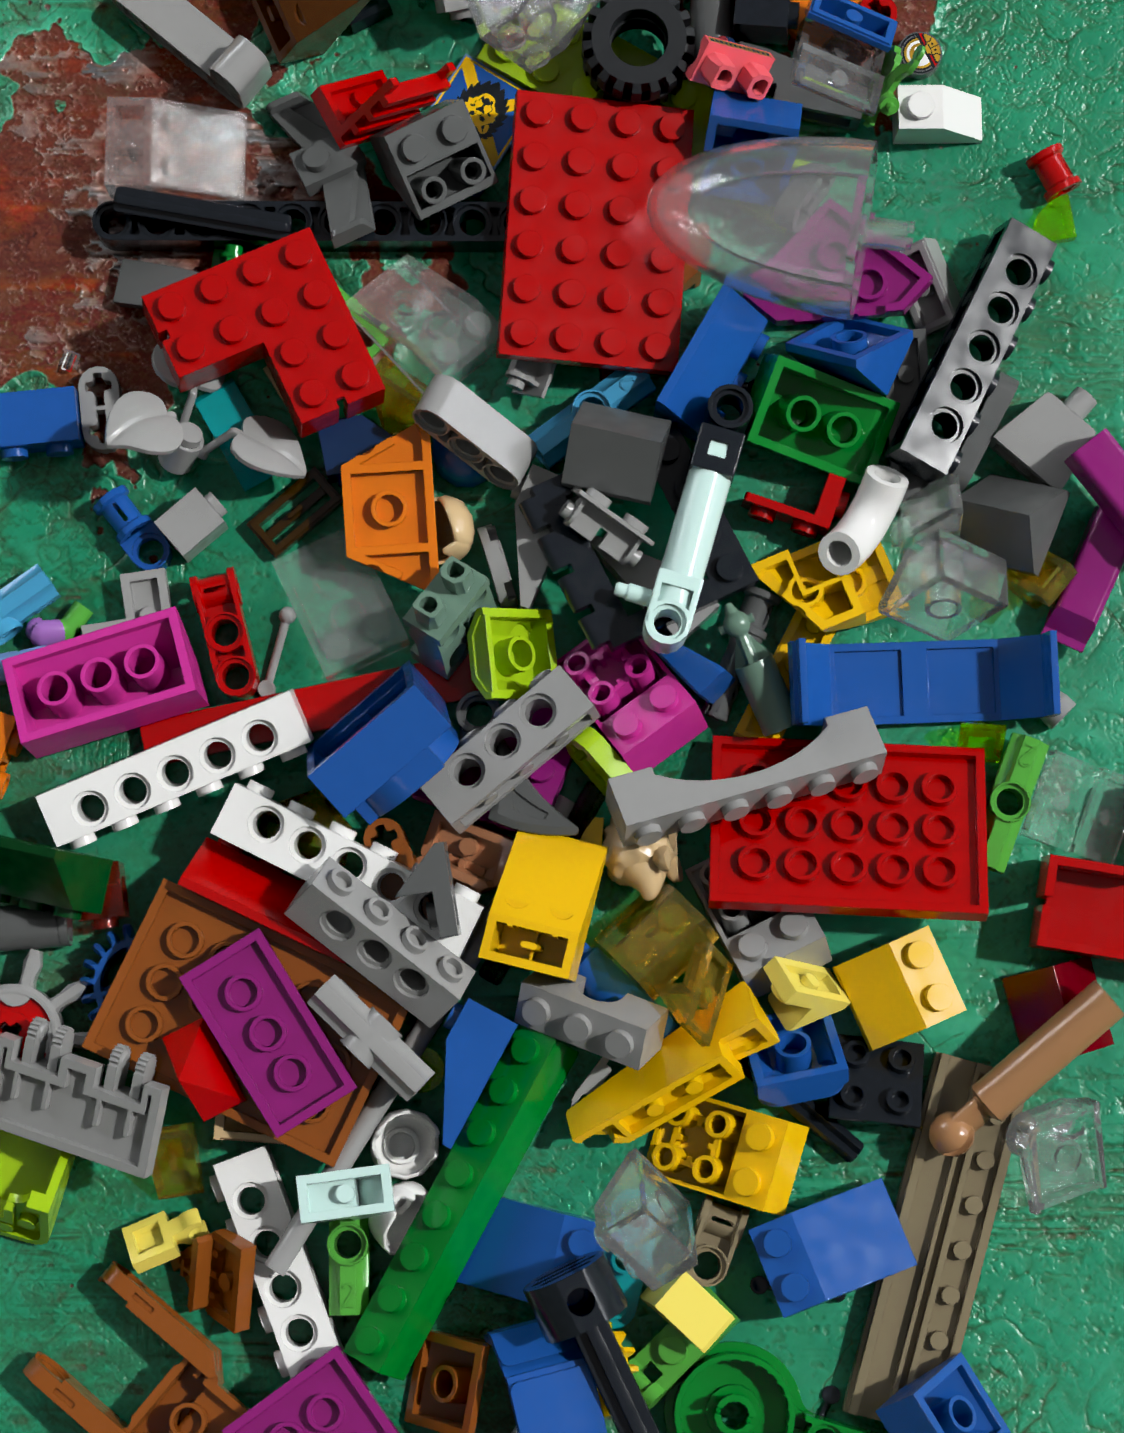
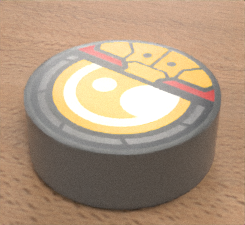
(931, 58)

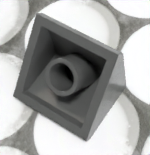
(615, 452)
(1013, 520)

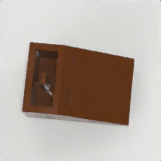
(305, 26)

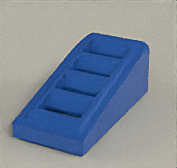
(699, 673)

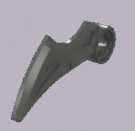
(524, 806)

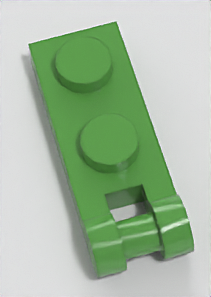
(672, 1356)

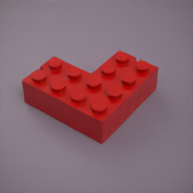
(276, 308)
(1080, 908)

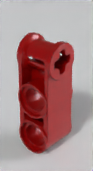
(220, 603)

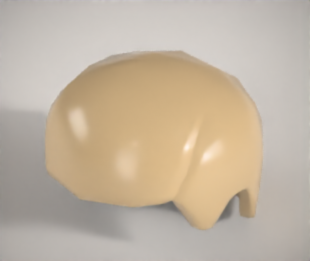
(453, 528)

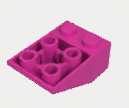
(639, 701)

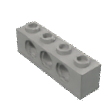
(534, 747)
(380, 942)

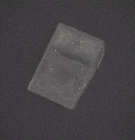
(175, 148)

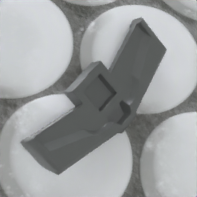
(326, 167)

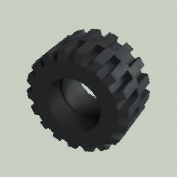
(632, 82)

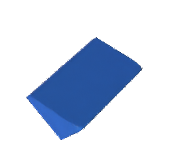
(854, 21)

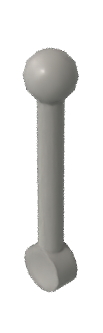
(287, 616)

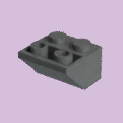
(434, 158)

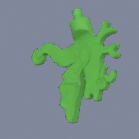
(893, 74)

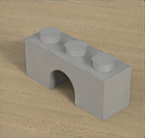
(619, 1030)

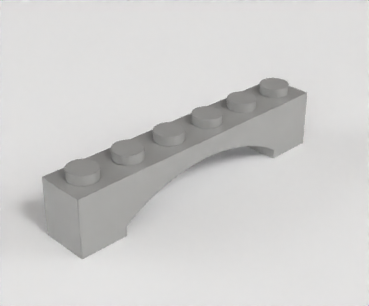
(655, 806)

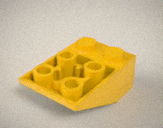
(544, 904)
(731, 1154)

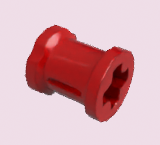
(1053, 172)

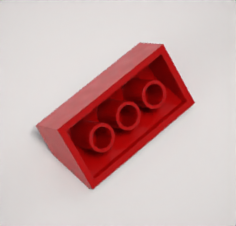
(248, 888)

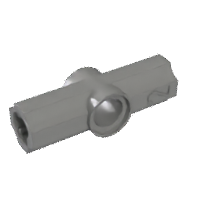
(371, 1037)

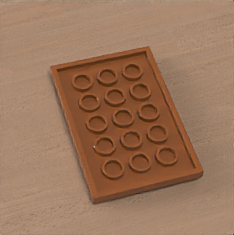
(152, 1003)

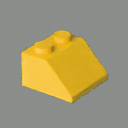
(899, 988)

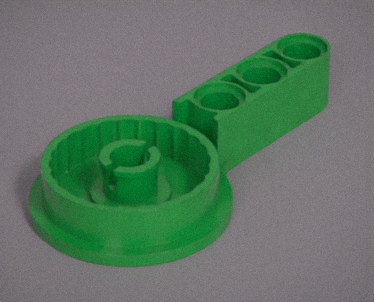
(749, 1376)

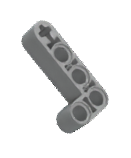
(225, 63)

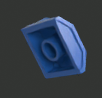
(801, 1066)

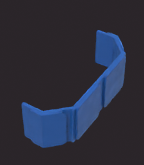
(926, 680)
(546, 1381)

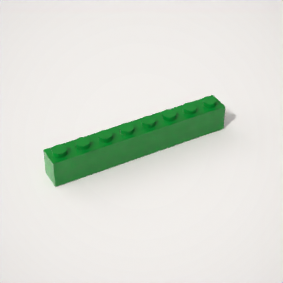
(460, 1203)

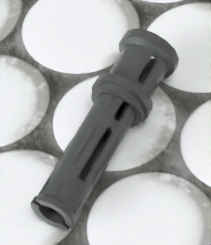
(760, 604)

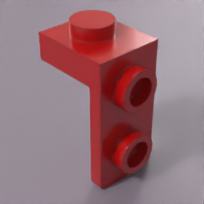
(830, 504)

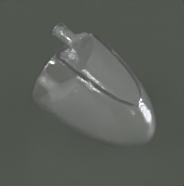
(779, 219)

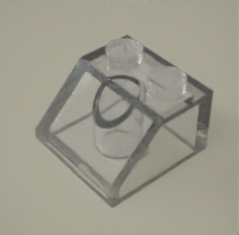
(945, 586)
(646, 1223)

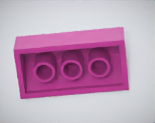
(104, 683)

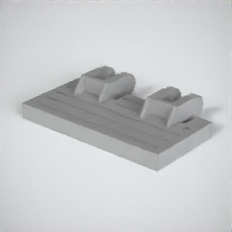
(68, 1107)

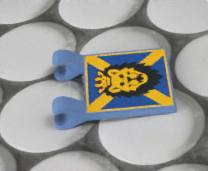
(489, 103)

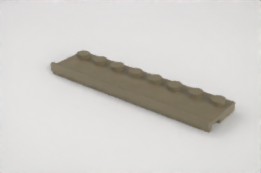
(948, 1219)

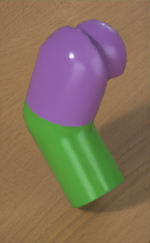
(56, 630)

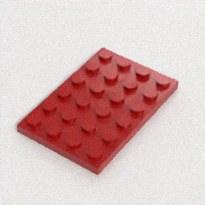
(579, 253)
(875, 848)

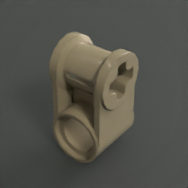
(717, 1237)

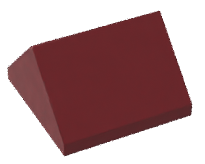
(1042, 992)

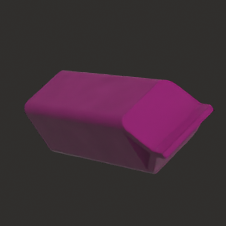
(1101, 472)
(1084, 598)

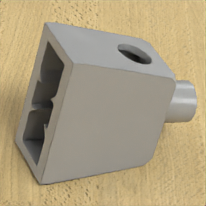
(1046, 436)

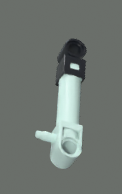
(695, 522)

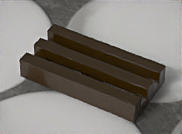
(308, 525)

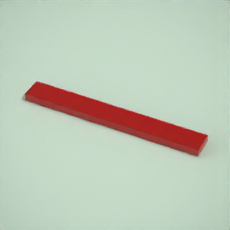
(320, 703)

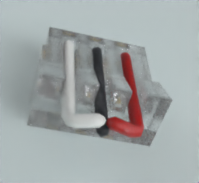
(70, 359)

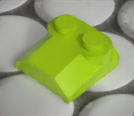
(509, 650)

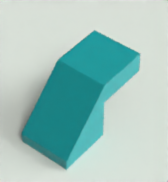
(224, 411)

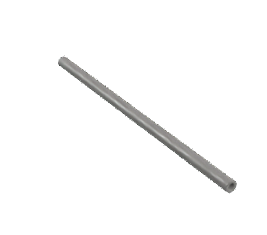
(378, 1103)

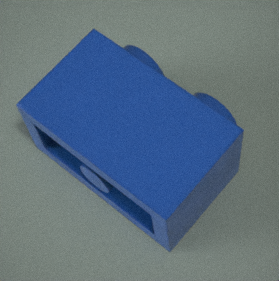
(40, 422)

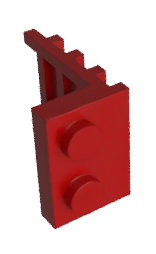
(372, 103)

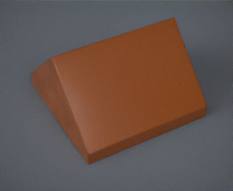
(447, 1383)

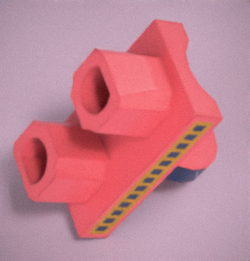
(732, 67)

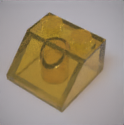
(656, 938)

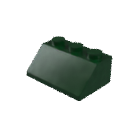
(52, 877)

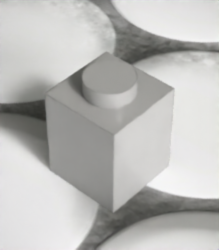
(193, 523)

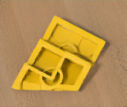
(824, 597)

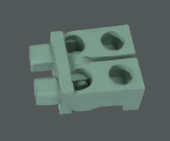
(444, 615)

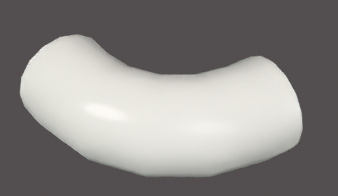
(865, 520)

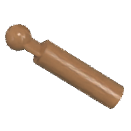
(1027, 1068)

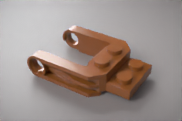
(185, 1399)

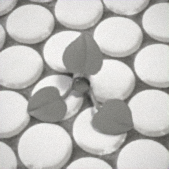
(144, 425)

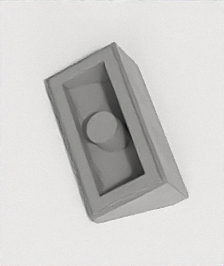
(941, 299)

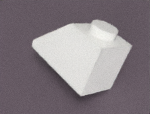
(936, 116)

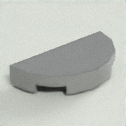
(497, 566)

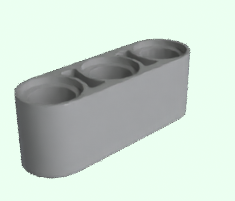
(475, 432)

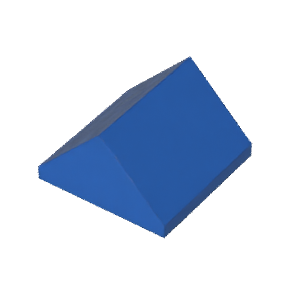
(854, 351)

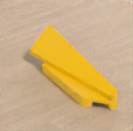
(676, 1075)

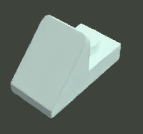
(345, 1194)

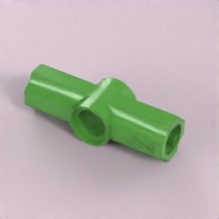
(1016, 775)
(349, 1276)

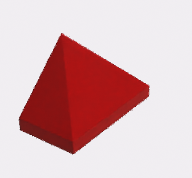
(203, 1069)

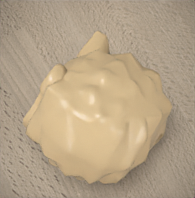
(642, 866)

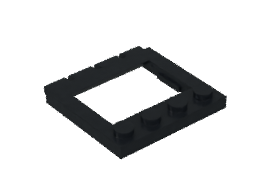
(588, 584)

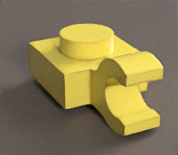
(157, 1238)

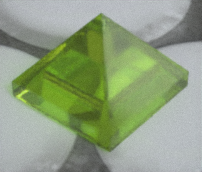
(985, 736)

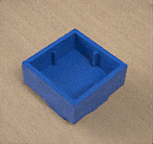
(383, 746)

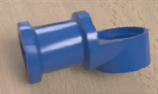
(134, 531)

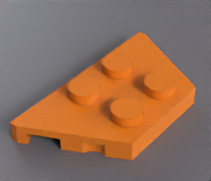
(393, 508)

